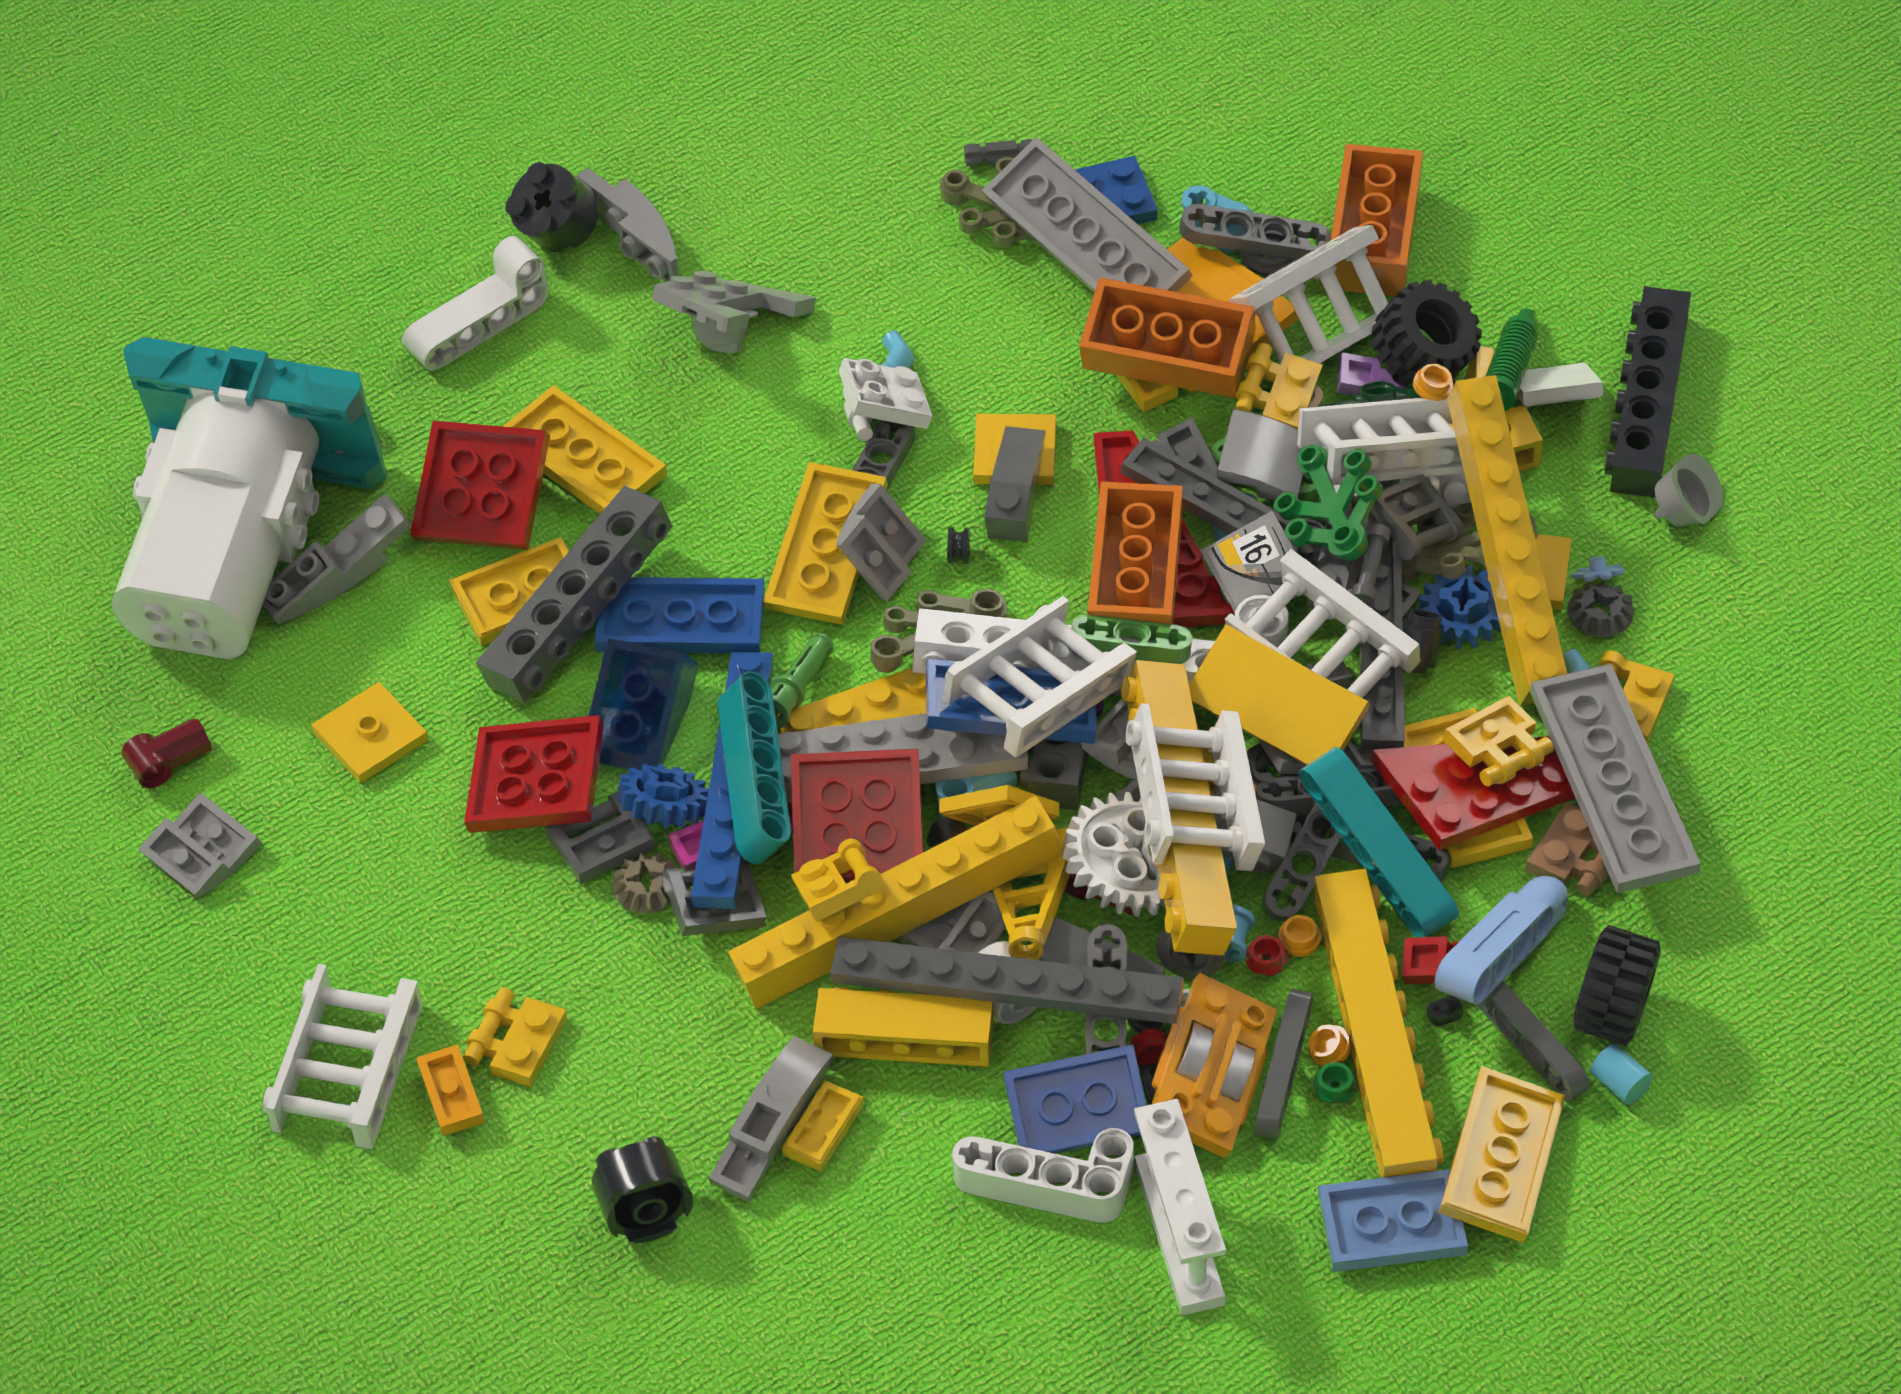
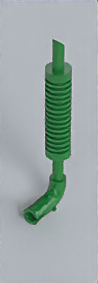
(1513, 354)

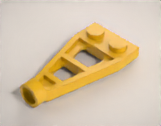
(1035, 926)

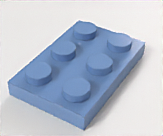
(1389, 1221)

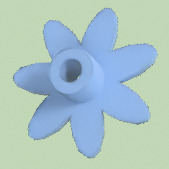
(1598, 569)

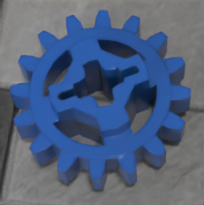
(1449, 599)
(662, 795)

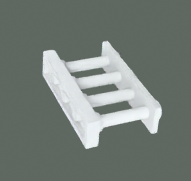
(1322, 266)
(1388, 433)
(1332, 602)
(1050, 707)
(1230, 772)
(375, 1081)
(1179, 1207)

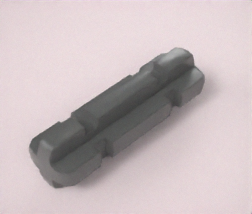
(992, 152)

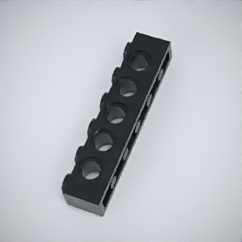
(1650, 391)

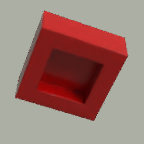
(1422, 958)

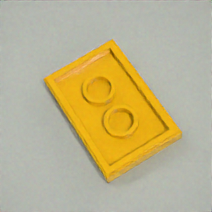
(500, 589)

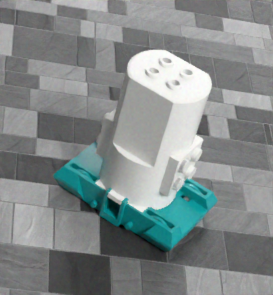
(231, 484)

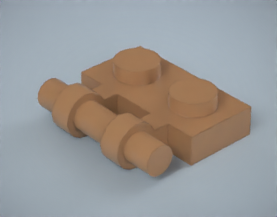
(1563, 850)

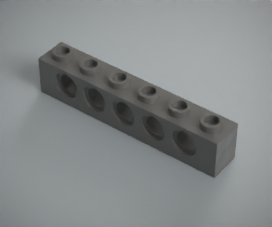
(574, 594)

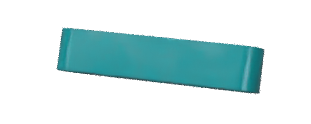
(754, 768)
(1378, 843)

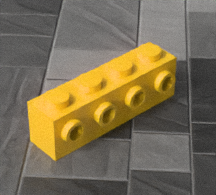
(903, 1027)

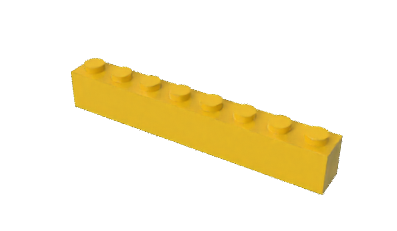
(1505, 534)
(1191, 875)
(908, 898)
(1374, 1020)

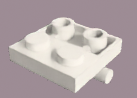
(883, 395)

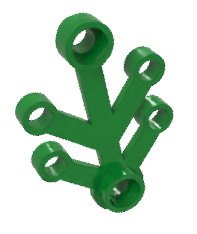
(1348, 536)

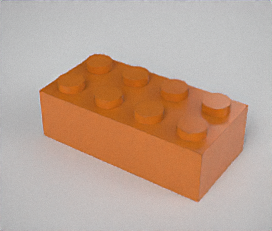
(1383, 191)
(1167, 337)
(1136, 551)

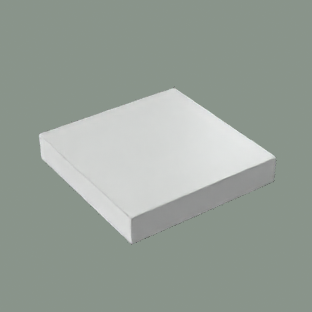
(1559, 385)

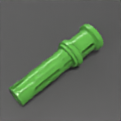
(789, 688)

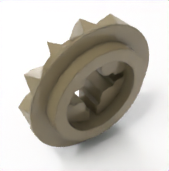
(629, 889)

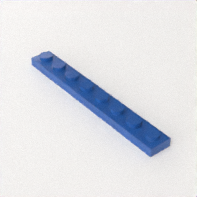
(718, 859)

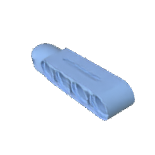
(1502, 940)

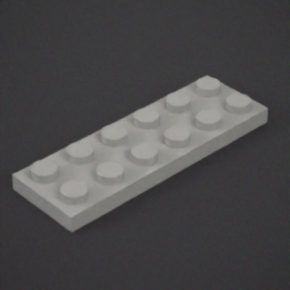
(1080, 223)
(941, 752)
(1614, 778)

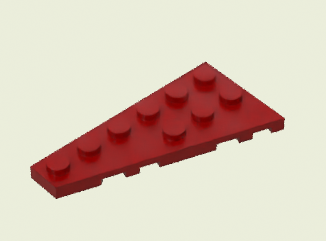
(1197, 592)
(1453, 801)

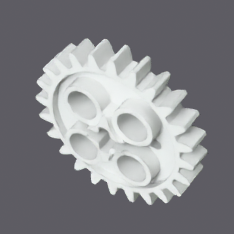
(1111, 856)

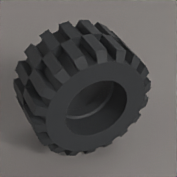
(1439, 315)
(1616, 985)

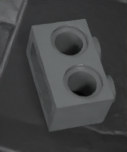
(1056, 772)

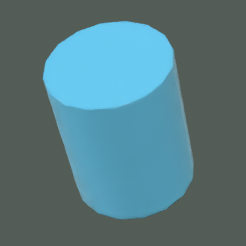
(1621, 1074)

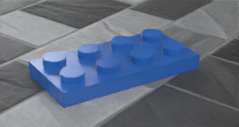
(686, 614)
(971, 716)

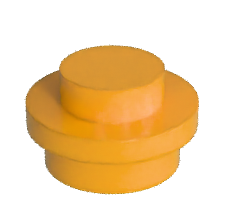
(1433, 382)
(1300, 935)
(1329, 1044)

